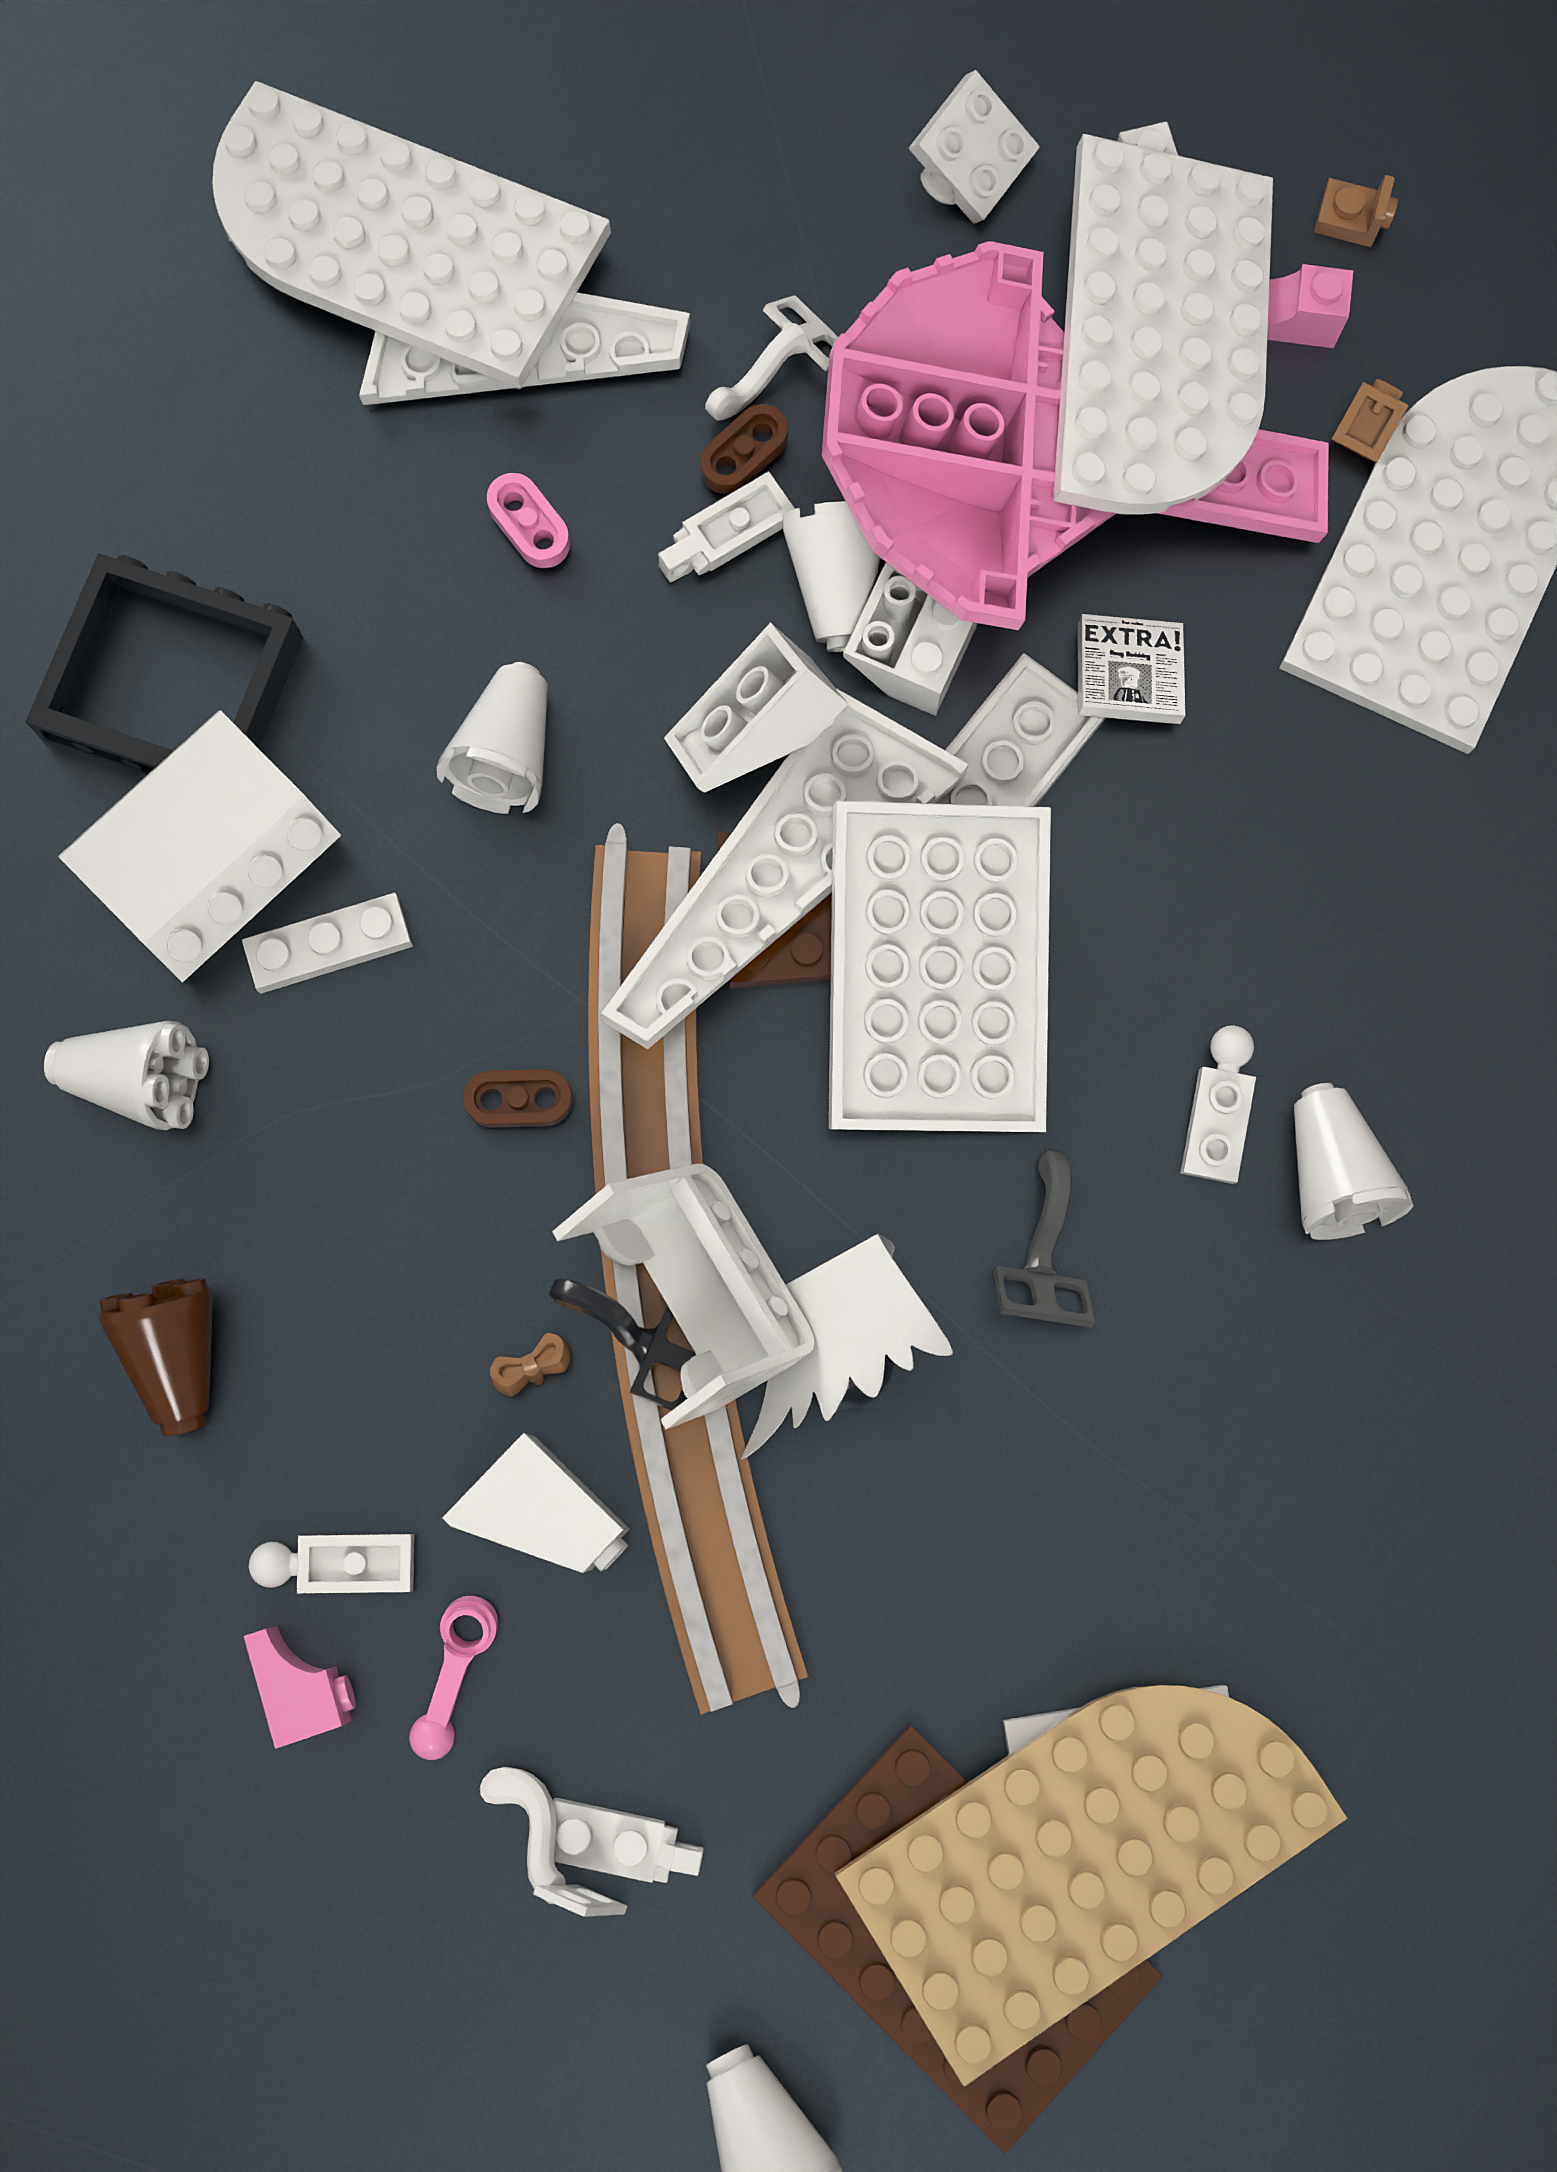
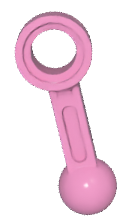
(434, 1733)

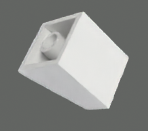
(540, 1509)

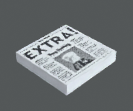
(1131, 669)

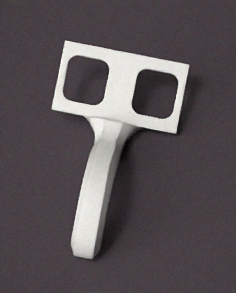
(792, 339)
(520, 1787)

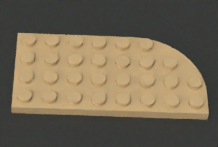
(1082, 1860)

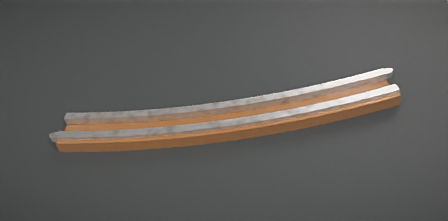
(690, 1475)

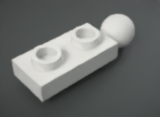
(1220, 1110)
(338, 1563)

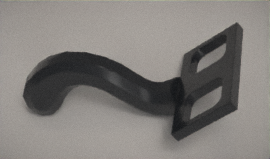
(647, 1345)

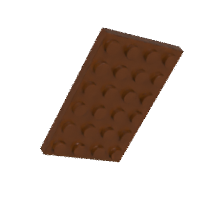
(824, 1922)

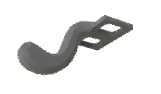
(1039, 1268)

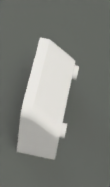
(709, 1276)

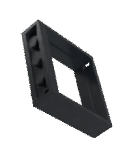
(81, 632)

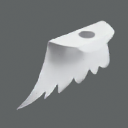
(858, 1315)

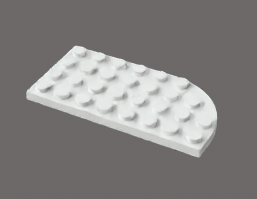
(400, 234)
(1161, 327)
(1442, 558)

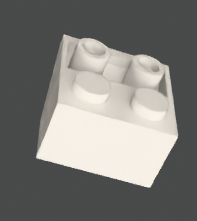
(908, 642)

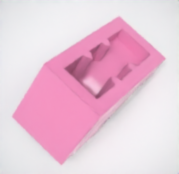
(1309, 306)
(294, 1694)

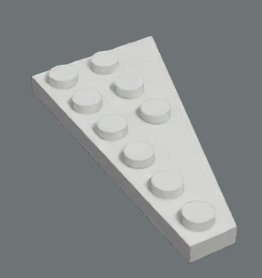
(590, 342)

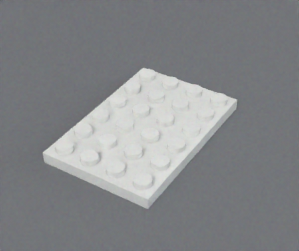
(939, 967)

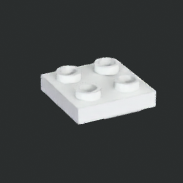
(972, 149)

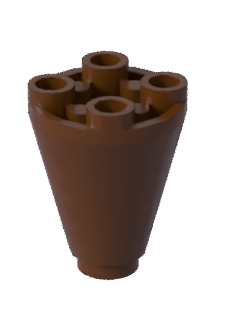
(165, 1349)

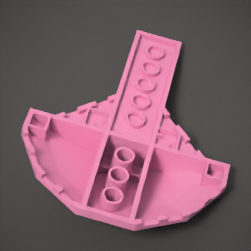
(952, 433)

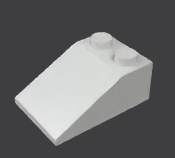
(755, 712)

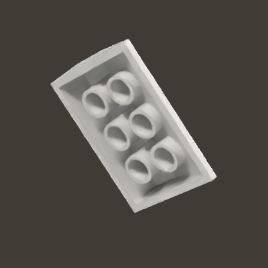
(200, 845)

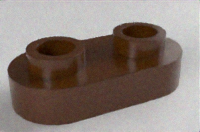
(740, 449)
(519, 1098)

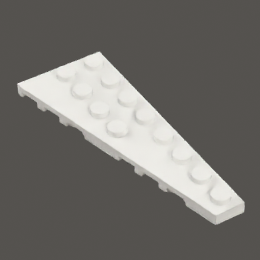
(775, 864)

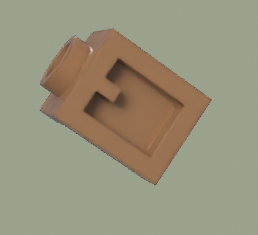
(1355, 211)
(1371, 420)

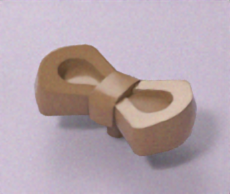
(548, 1357)

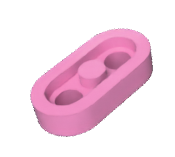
(531, 522)

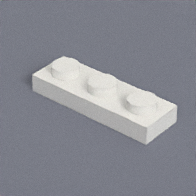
(327, 943)

